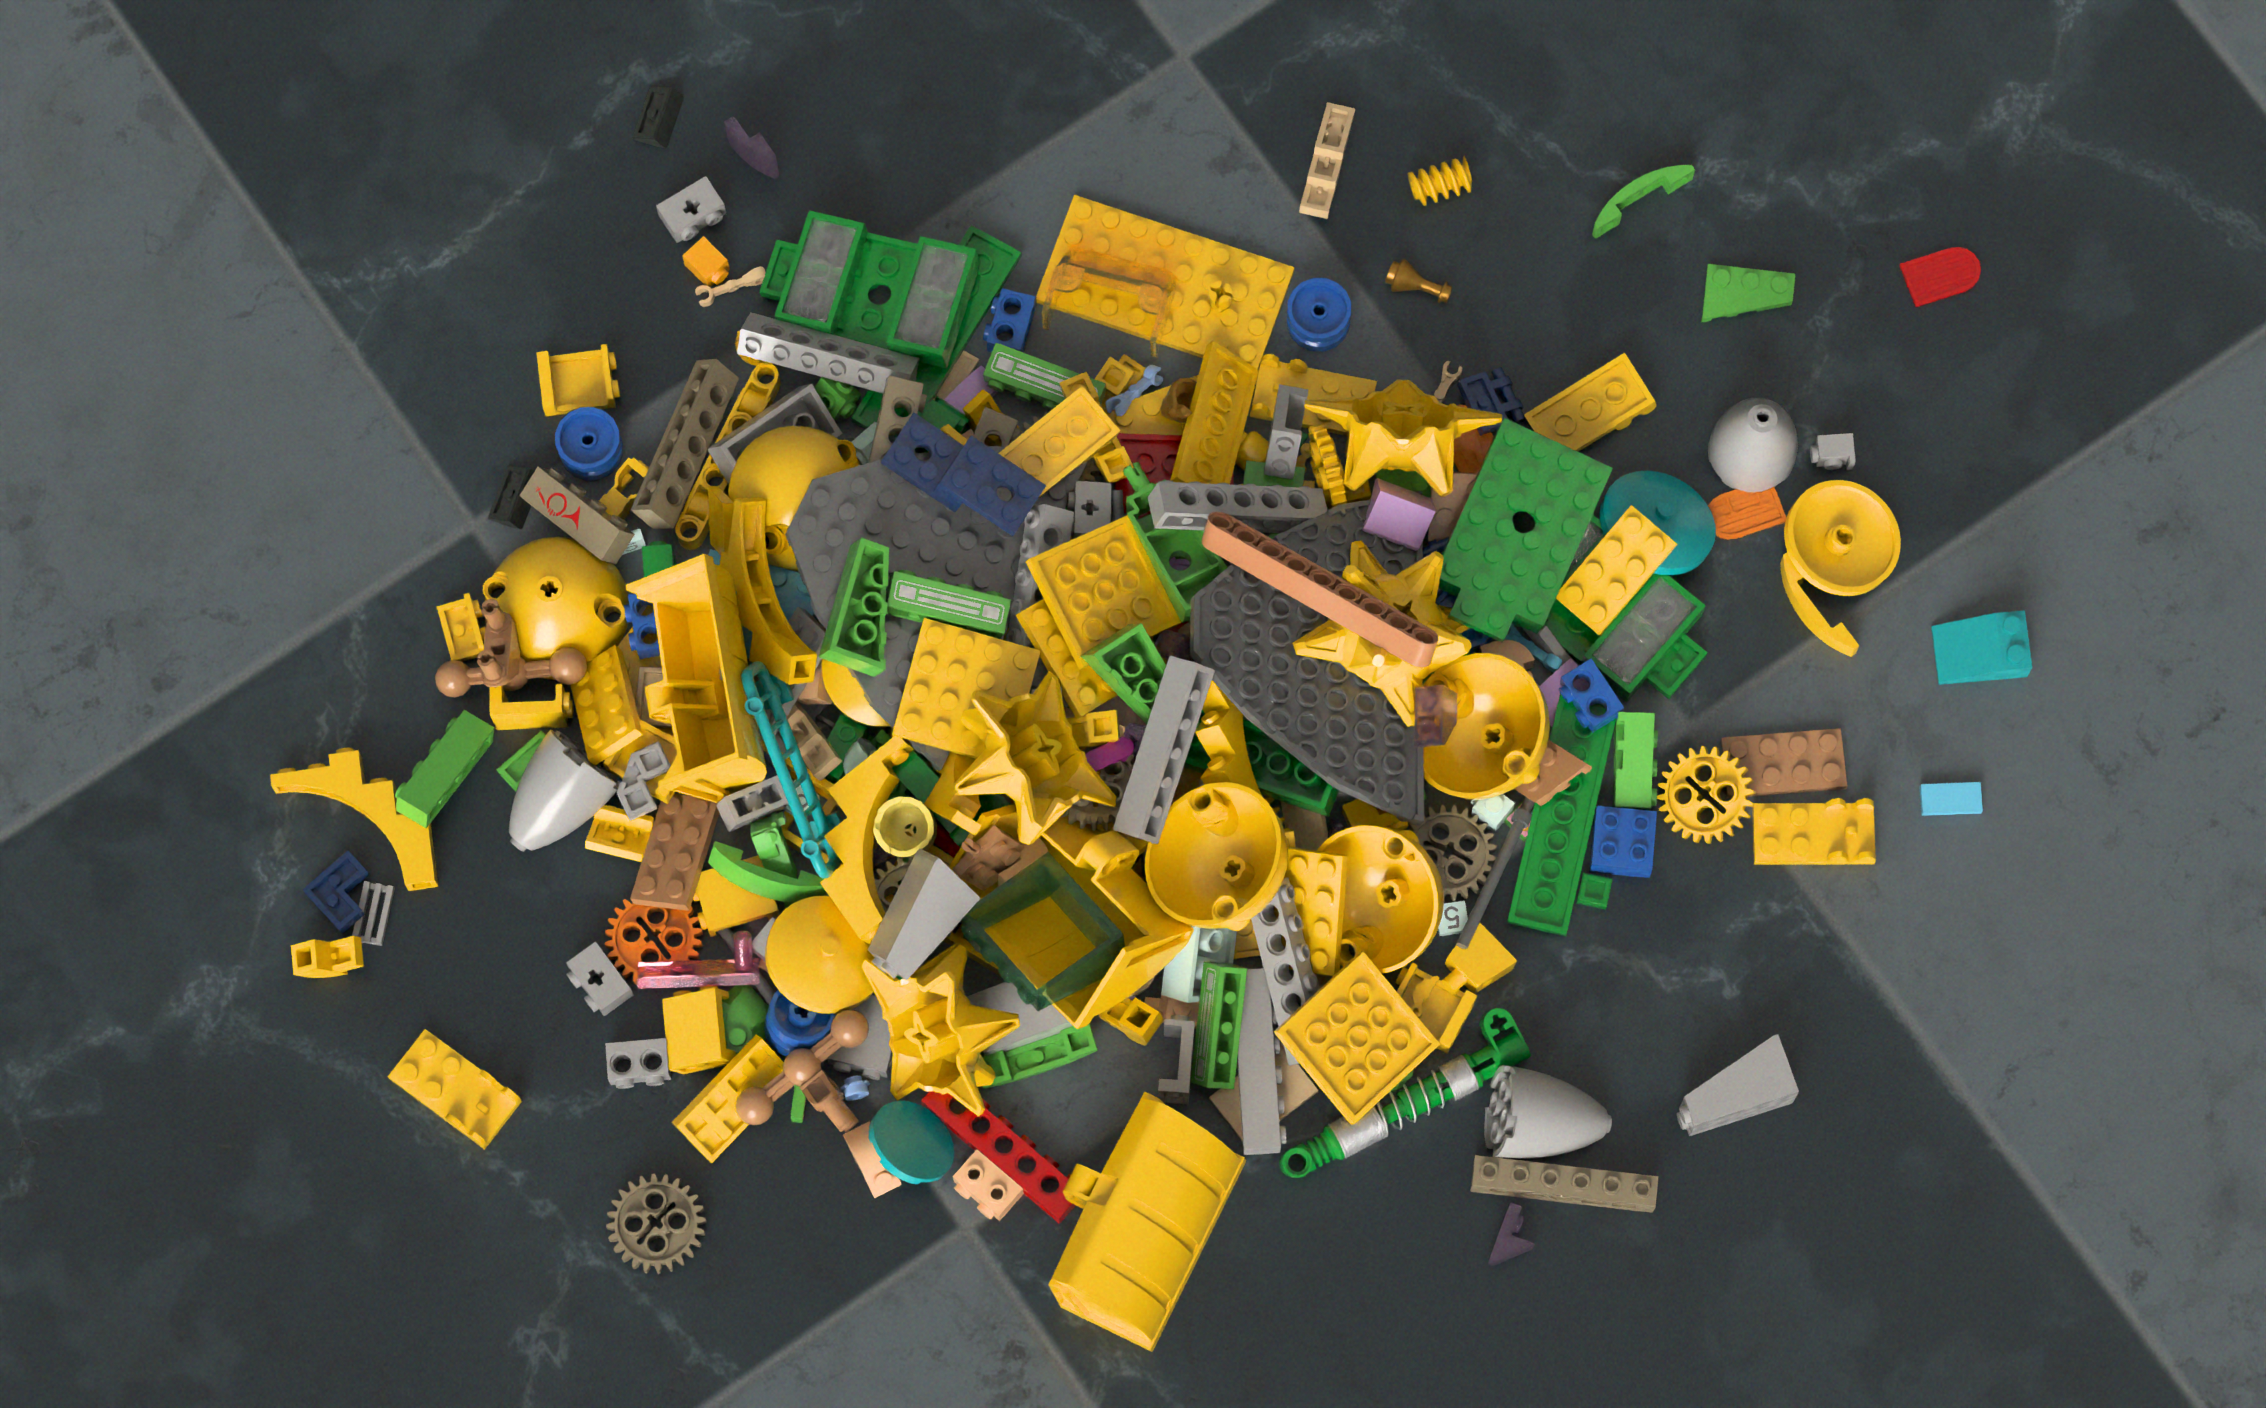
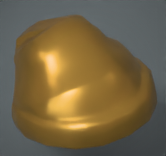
(1178, 400)

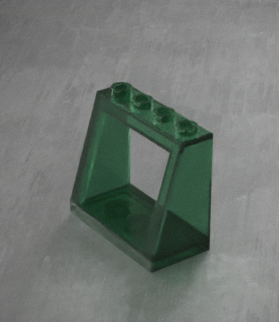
(1032, 884)

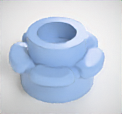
(855, 1088)

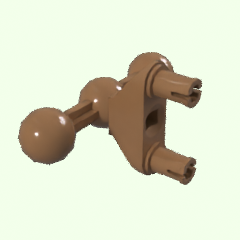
(502, 663)
(804, 1070)

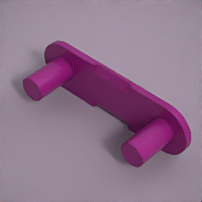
(1110, 753)

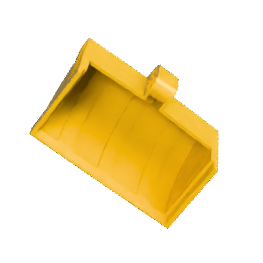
(696, 639)
(1046, 941)
(1143, 1222)

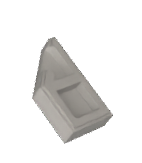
(1547, 642)

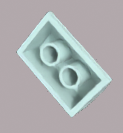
(1184, 972)

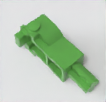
(772, 846)

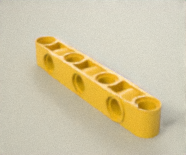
(750, 402)

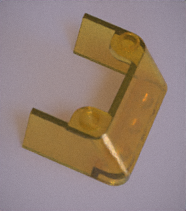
(1151, 284)

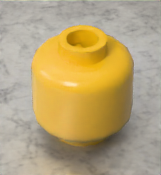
(1252, 448)

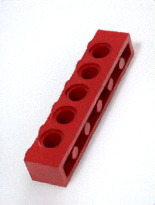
(1023, 1148)

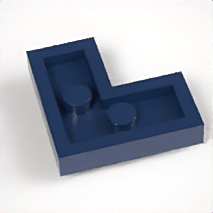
(331, 889)

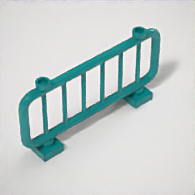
(770, 694)

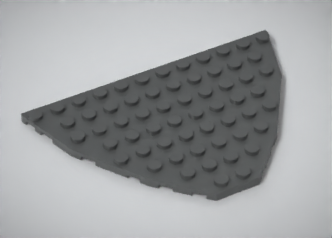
(920, 538)
(1303, 702)

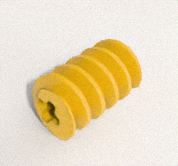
(1441, 181)

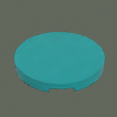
(911, 1142)

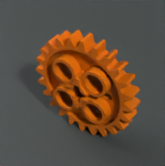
(630, 953)

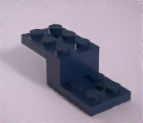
(963, 474)

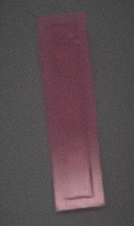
(699, 973)

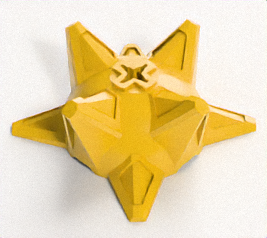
(1402, 432)
(1411, 593)
(1030, 757)
(938, 1029)

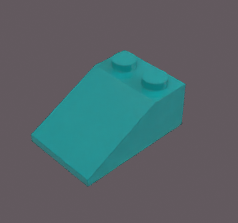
(1982, 648)

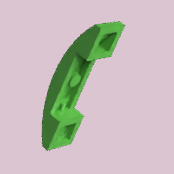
(1669, 177)
(762, 881)
(1041, 1055)

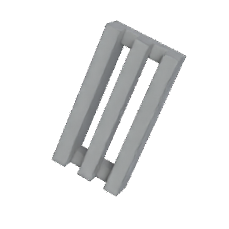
(377, 888)

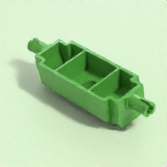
(1165, 544)

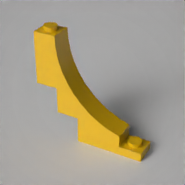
(860, 797)
(947, 803)

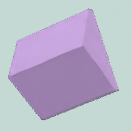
(1398, 514)

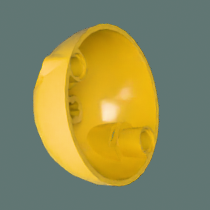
(780, 471)
(570, 614)
(1494, 702)
(1219, 870)
(1394, 926)

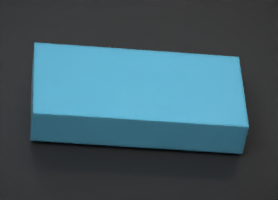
(1951, 798)

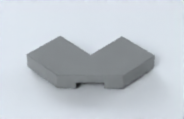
(641, 767)

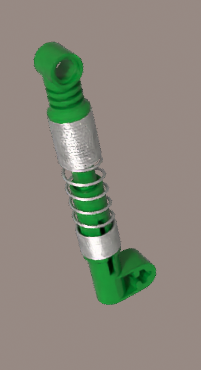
(1343, 1139)

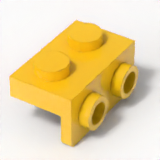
(462, 628)
(618, 836)

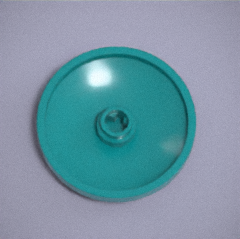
(1672, 508)

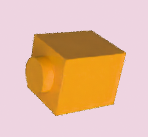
(706, 263)

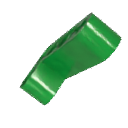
(920, 780)

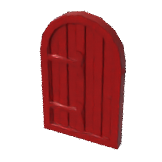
(1941, 274)

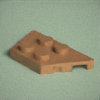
(1555, 774)

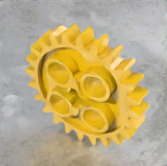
(1327, 466)
(1723, 774)

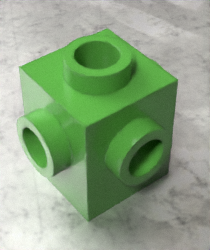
(838, 397)

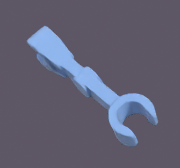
(1122, 401)

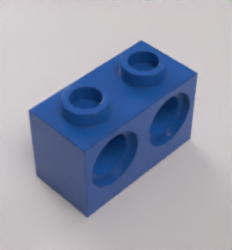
(1015, 324)
(641, 626)
(1597, 693)

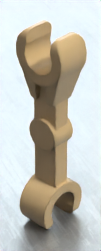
(752, 278)
(1446, 381)

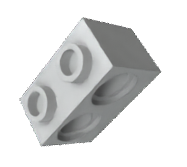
(638, 1053)

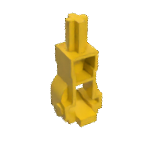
(616, 502)

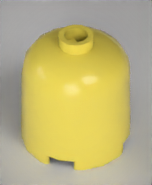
(892, 825)

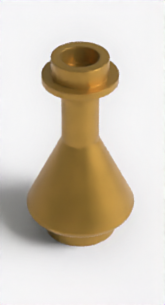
(1405, 277)

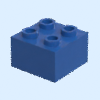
(1623, 841)

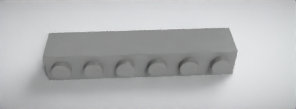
(1163, 749)
(1257, 1070)

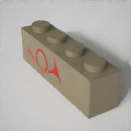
(577, 515)

